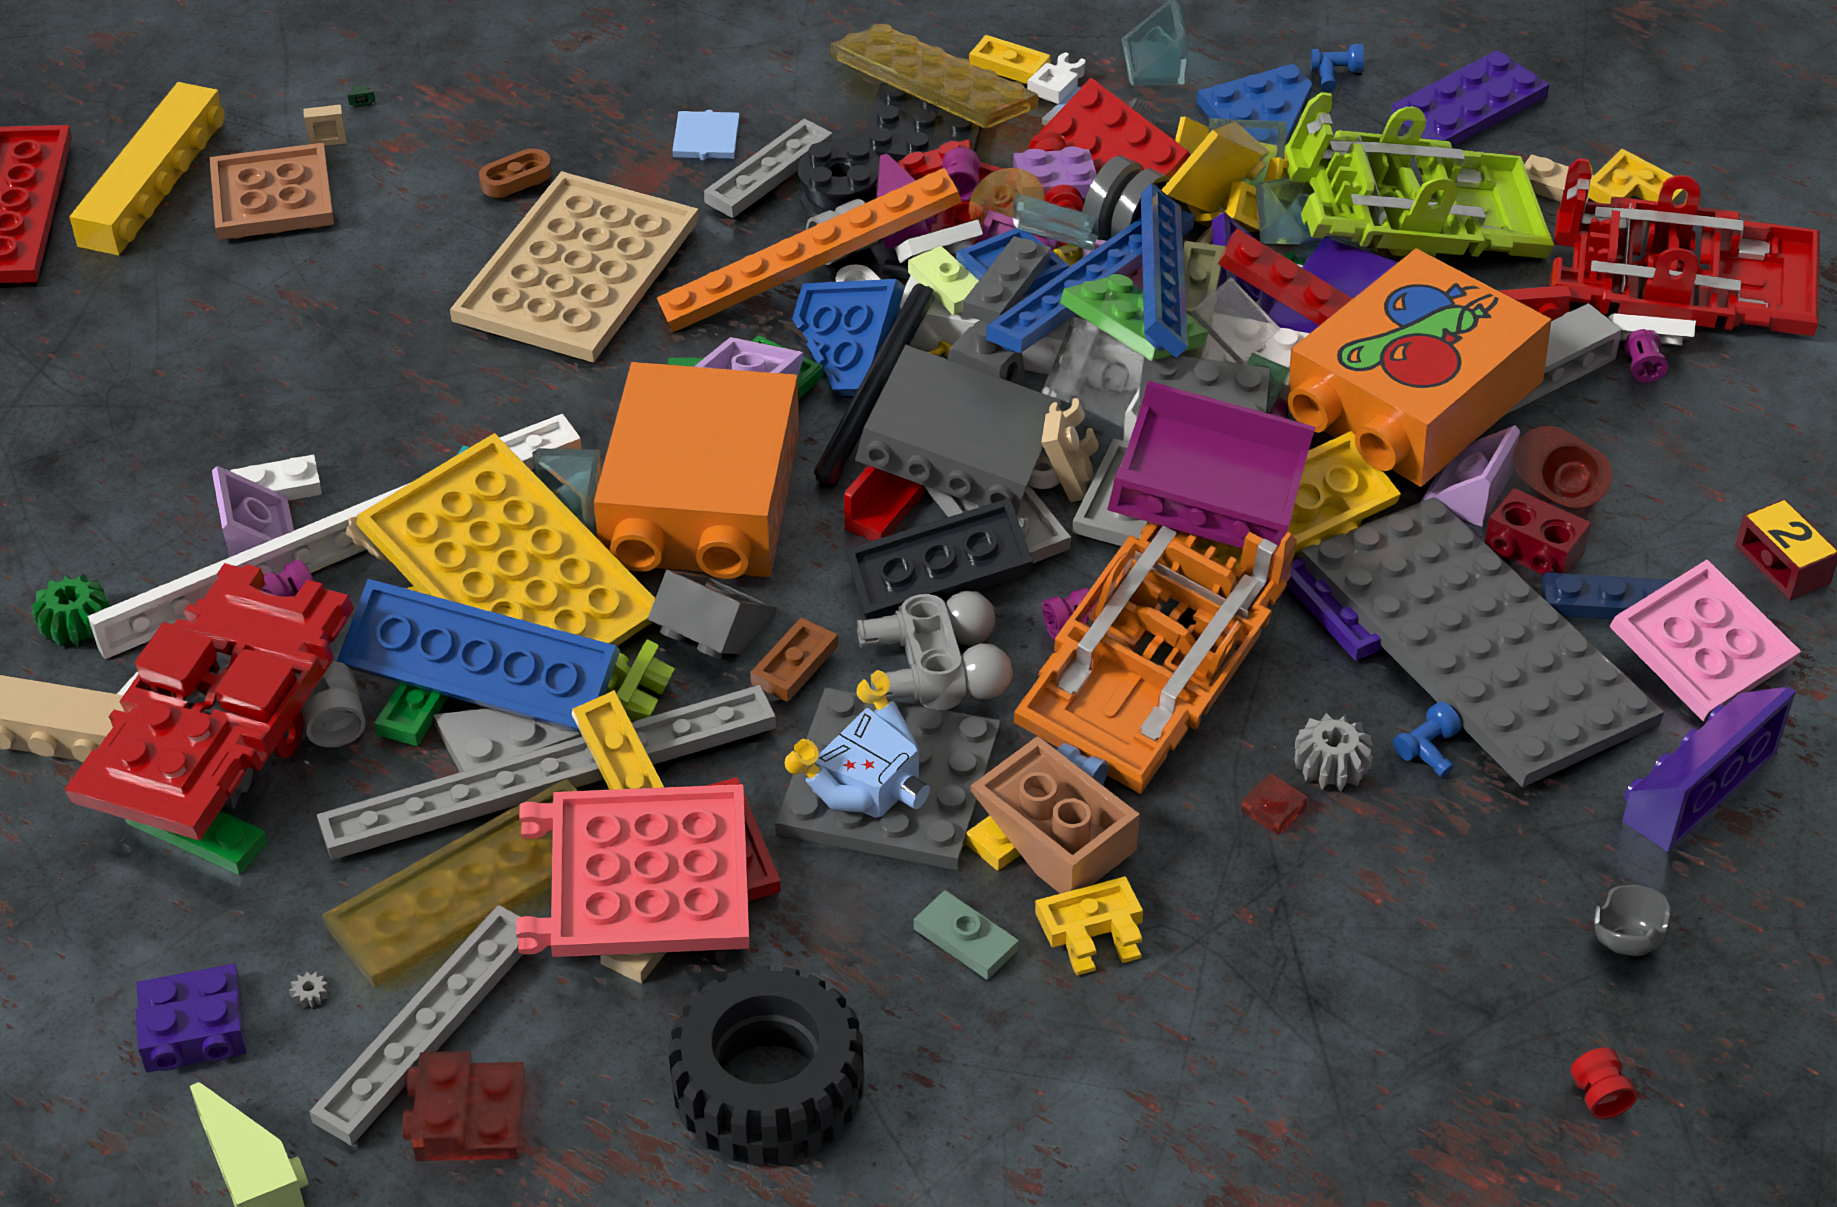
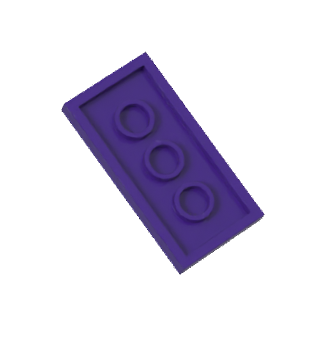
(1475, 98)

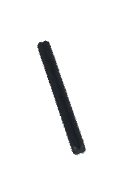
(870, 389)

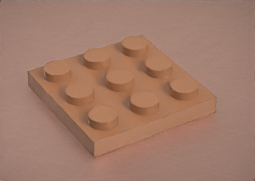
(271, 191)

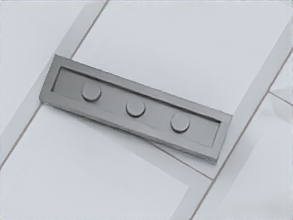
(764, 169)

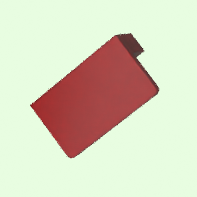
(879, 503)

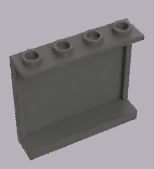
(956, 429)

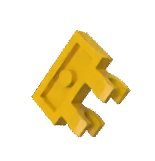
(1089, 912)

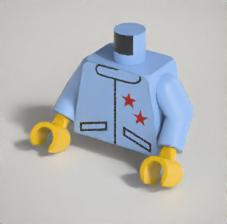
(868, 762)

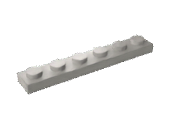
(419, 1027)

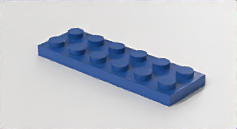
(476, 654)

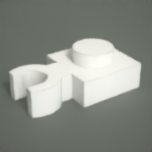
(1058, 81)

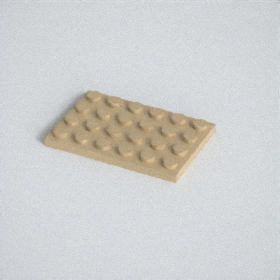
(575, 266)

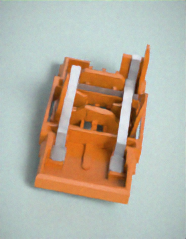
(1123, 703)

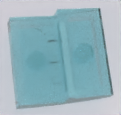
(1053, 221)

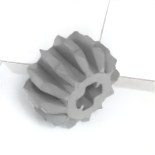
(1333, 752)

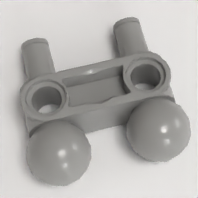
(931, 639)

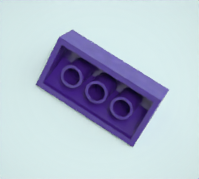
(1707, 766)

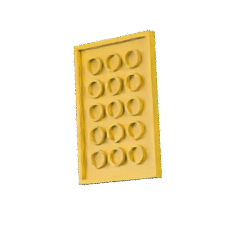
(505, 544)

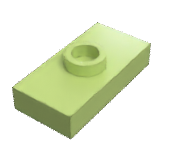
(945, 275)

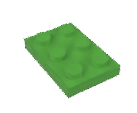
(1119, 310)

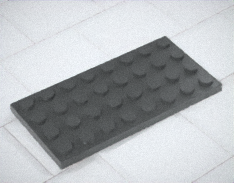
(1481, 640)

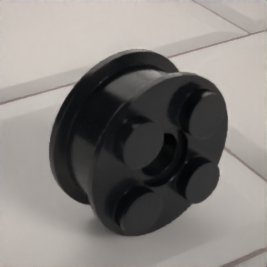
(837, 174)

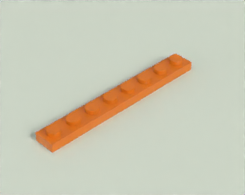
(809, 249)

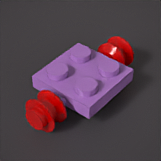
(1061, 170)

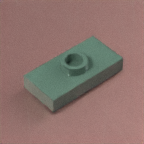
(966, 934)

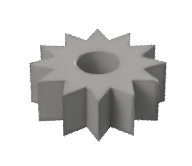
(302, 996)

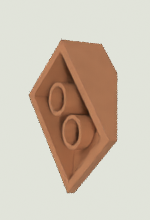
(1058, 816)

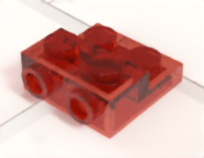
(464, 1108)

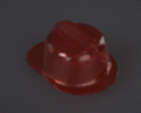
(1562, 467)

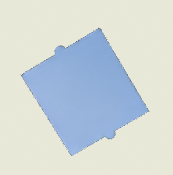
(706, 134)

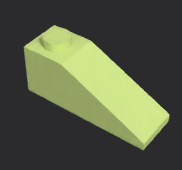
(249, 1155)

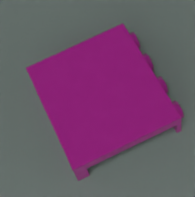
(1211, 467)

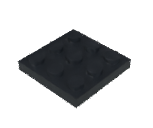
(909, 125)

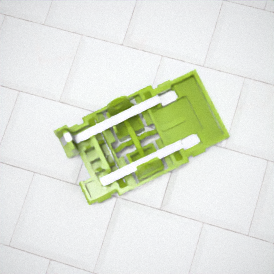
(1476, 196)

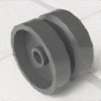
(1117, 195)

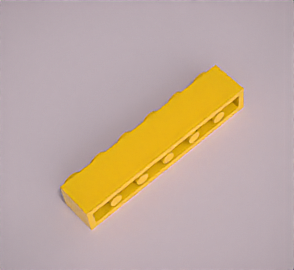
(147, 169)

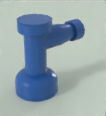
(1326, 61)
(1440, 722)

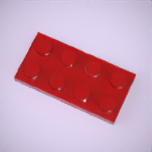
(1111, 128)

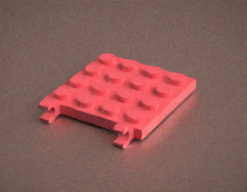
(641, 871)

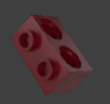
(1536, 534)

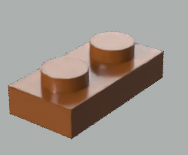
(794, 659)

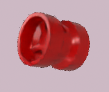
(1602, 1079)

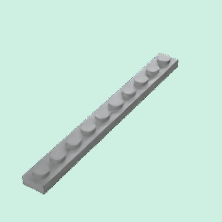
(526, 775)

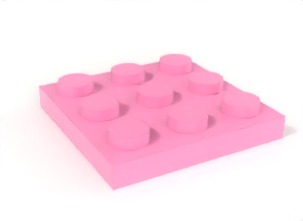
(1705, 639)

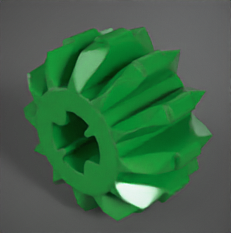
(64, 609)

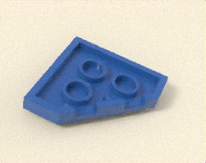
(1261, 96)
(847, 326)

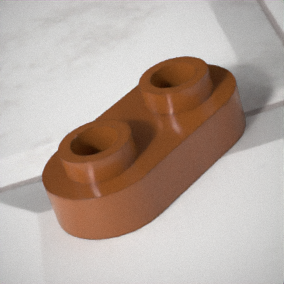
(515, 172)

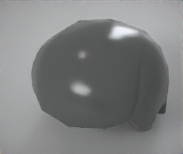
(1633, 920)

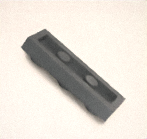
(1006, 279)

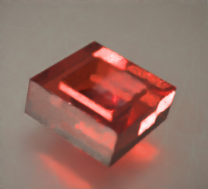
(1274, 804)

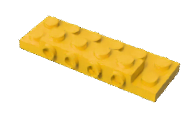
(1331, 499)

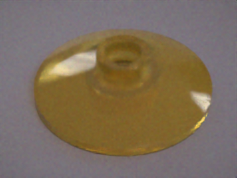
(1000, 183)

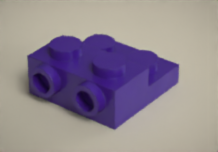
(190, 1018)

